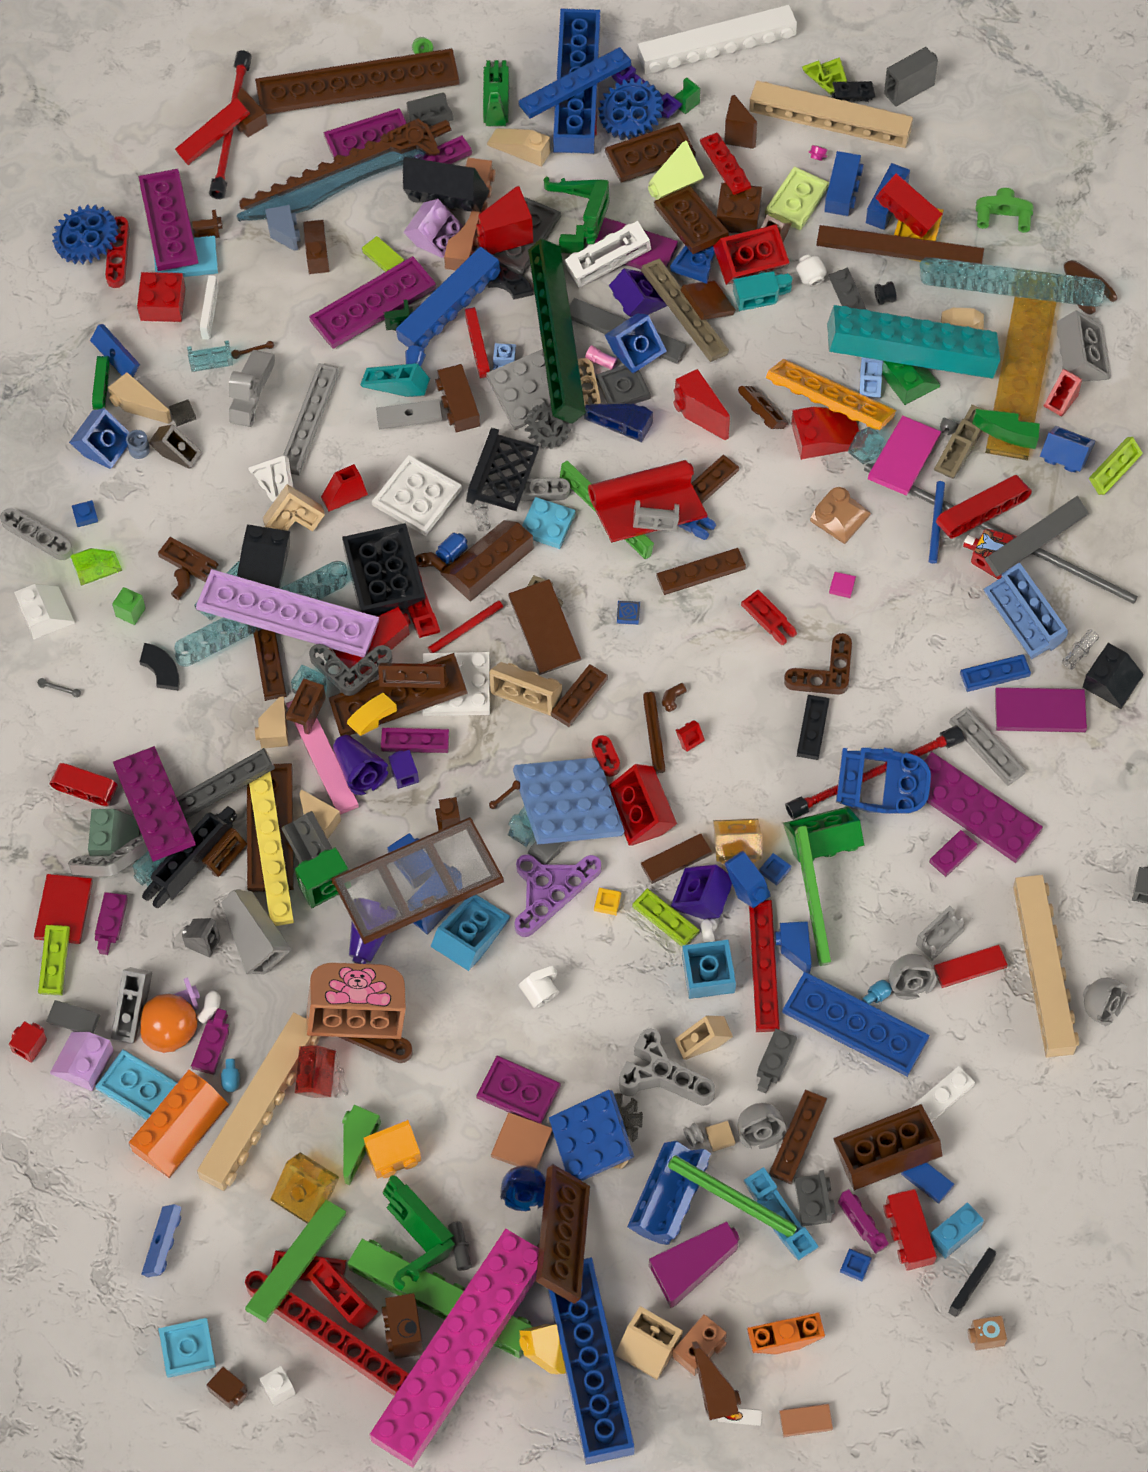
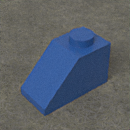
(747, 880)
(795, 944)

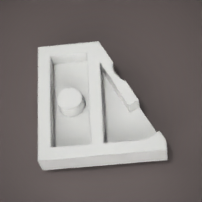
(273, 475)

